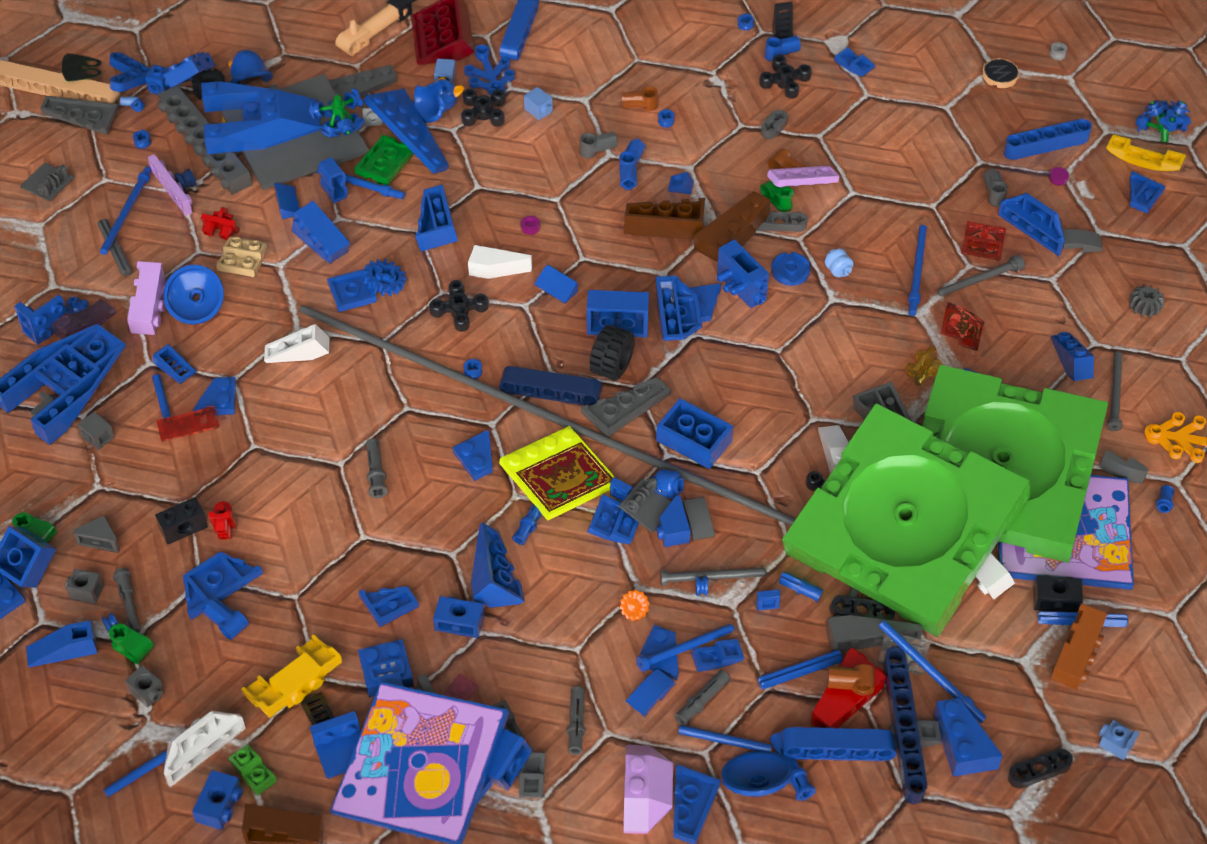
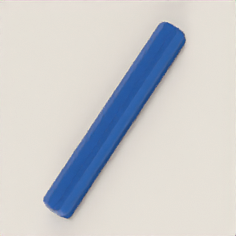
(1068, 618)
(800, 669)

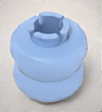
(838, 262)

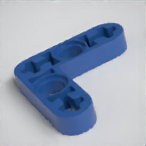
(132, 75)

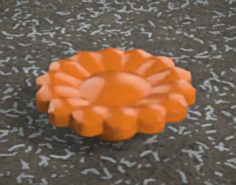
(634, 605)

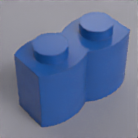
(332, 180)

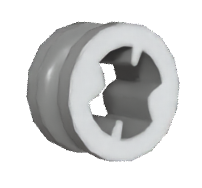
(1058, 51)

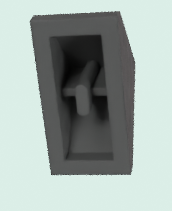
(97, 535)

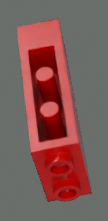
(840, 705)

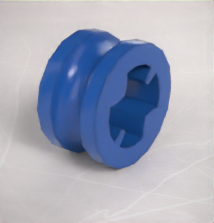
(745, 18)
(666, 118)
(142, 139)
(472, 364)
(701, 585)
(109, 621)

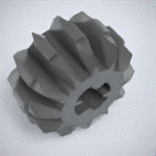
(1146, 301)

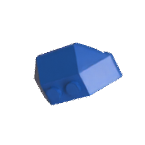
(1034, 220)
(676, 308)

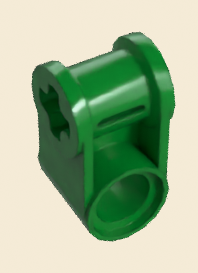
(778, 196)
(38, 527)
(130, 643)

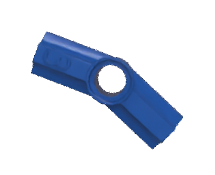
(627, 163)

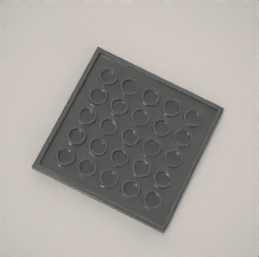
(302, 154)

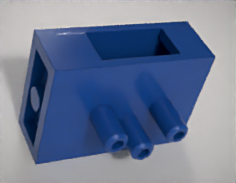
(742, 274)

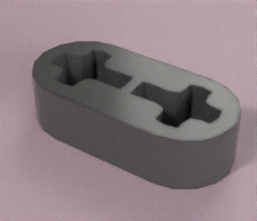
(771, 122)

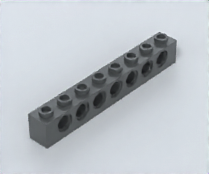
(191, 123)

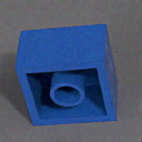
(24, 556)

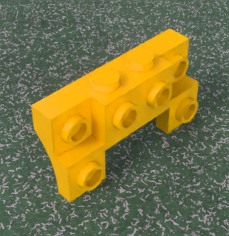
(294, 680)

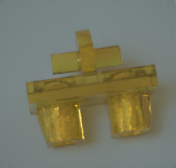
(926, 366)

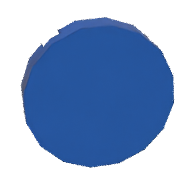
(790, 268)

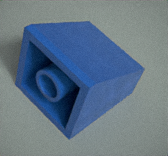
(508, 759)

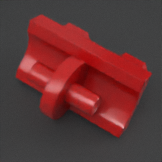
(219, 220)
(223, 520)

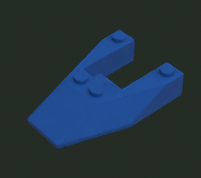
(268, 117)
(68, 367)

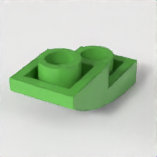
(252, 769)

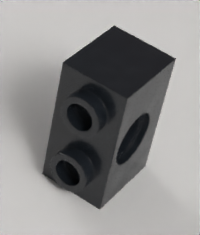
(181, 520)
(1068, 598)

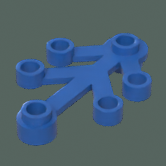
(482, 54)

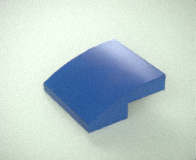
(612, 522)

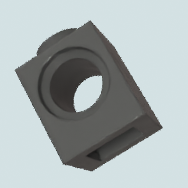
(96, 430)
(87, 593)
(139, 680)

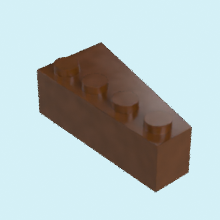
(665, 219)
(736, 223)

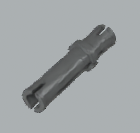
(696, 703)
(575, 742)

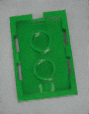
(384, 160)

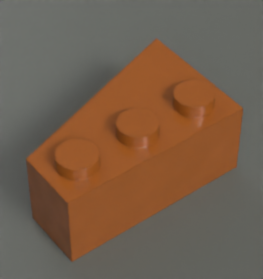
(1079, 647)

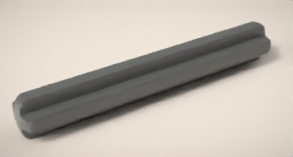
(115, 249)

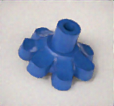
(75, 305)

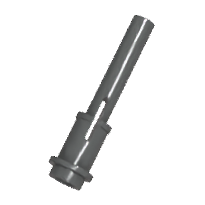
(122, 577)

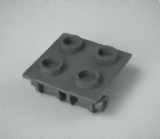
(47, 181)
(645, 504)

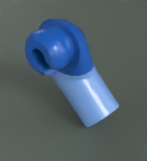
(134, 102)

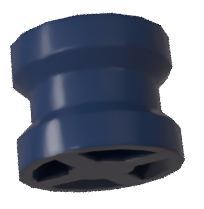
(185, 179)

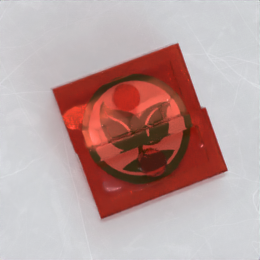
(983, 241)
(962, 325)

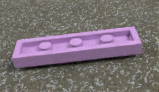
(803, 176)
(168, 182)

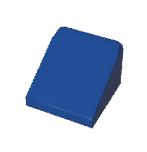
(681, 183)

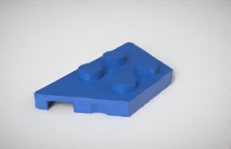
(216, 580)

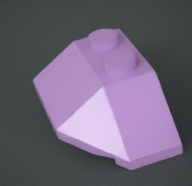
(646, 788)

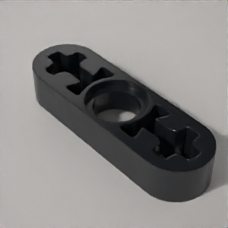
(846, 601)
(1033, 776)

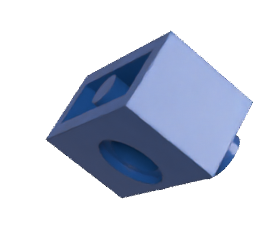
(466, 625)
(217, 787)

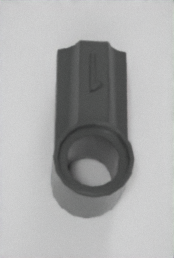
(591, 144)
(995, 186)

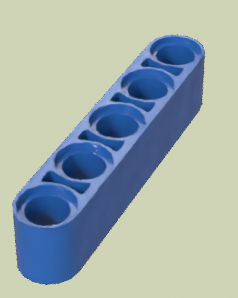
(518, 29)
(1047, 139)
(838, 744)

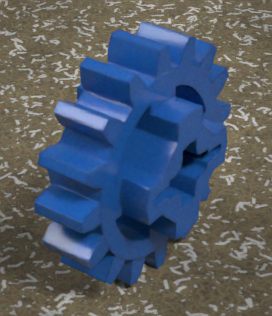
(385, 277)

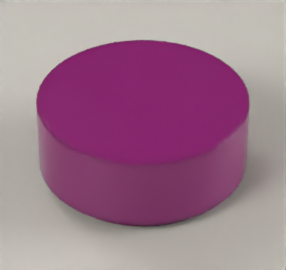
(1058, 176)
(530, 225)

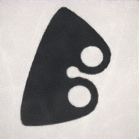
(72, 67)

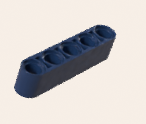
(550, 386)

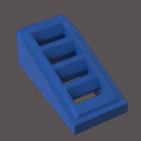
(168, 351)

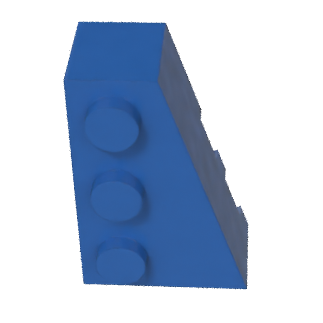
(436, 221)
(319, 233)
(964, 740)

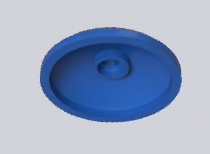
(187, 283)
(757, 773)

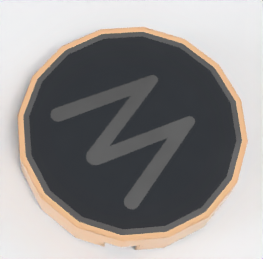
(1000, 73)

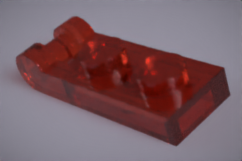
(187, 424)

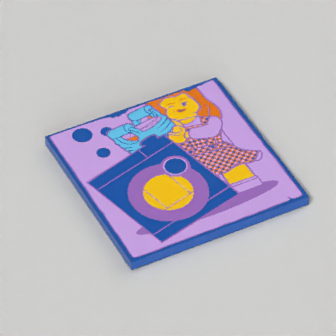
(1101, 544)
(420, 763)

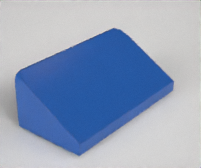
(286, 199)
(556, 284)

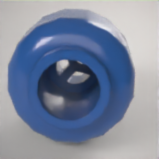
(668, 483)

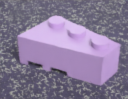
(148, 302)

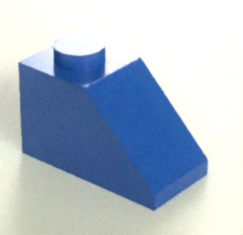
(673, 524)

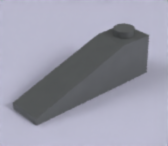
(863, 632)

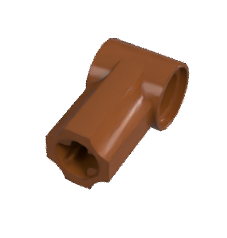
(646, 98)
(783, 159)
(858, 679)

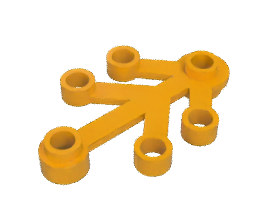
(1160, 434)

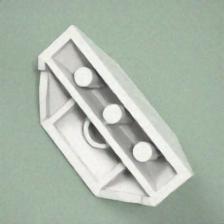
(200, 742)

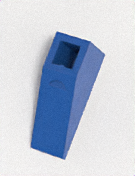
(1075, 358)
(64, 644)

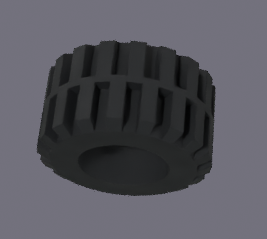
(612, 352)

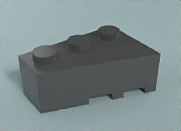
(883, 395)

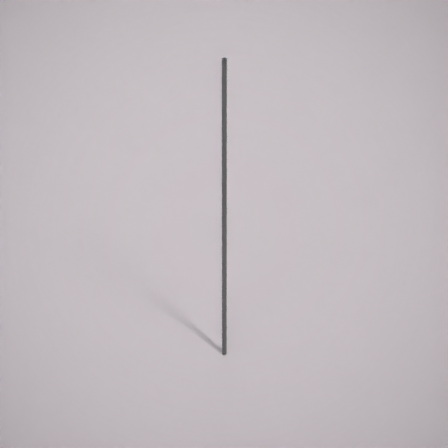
(548, 415)

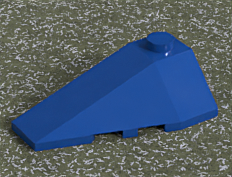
(492, 573)

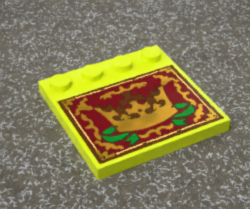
(558, 472)

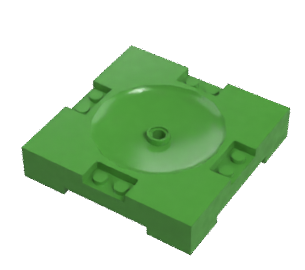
(1033, 433)
(915, 564)

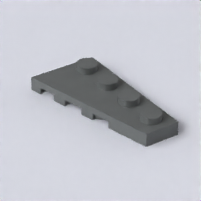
(364, 81)
(84, 113)
(624, 407)

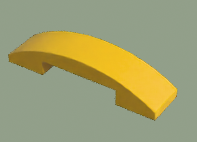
(1144, 158)

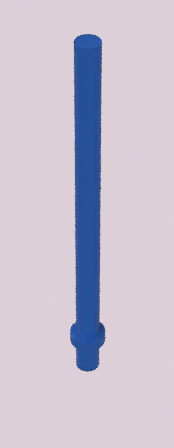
(143, 178)

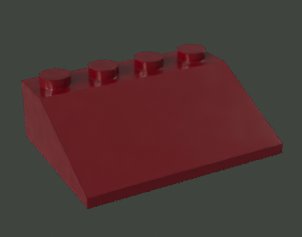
(442, 32)

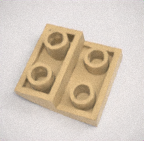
(242, 256)

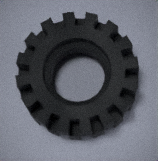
(204, 77)

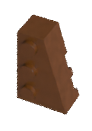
(280, 826)

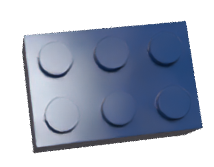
(619, 309)
(694, 433)

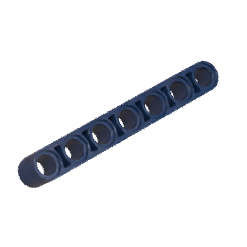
(905, 734)

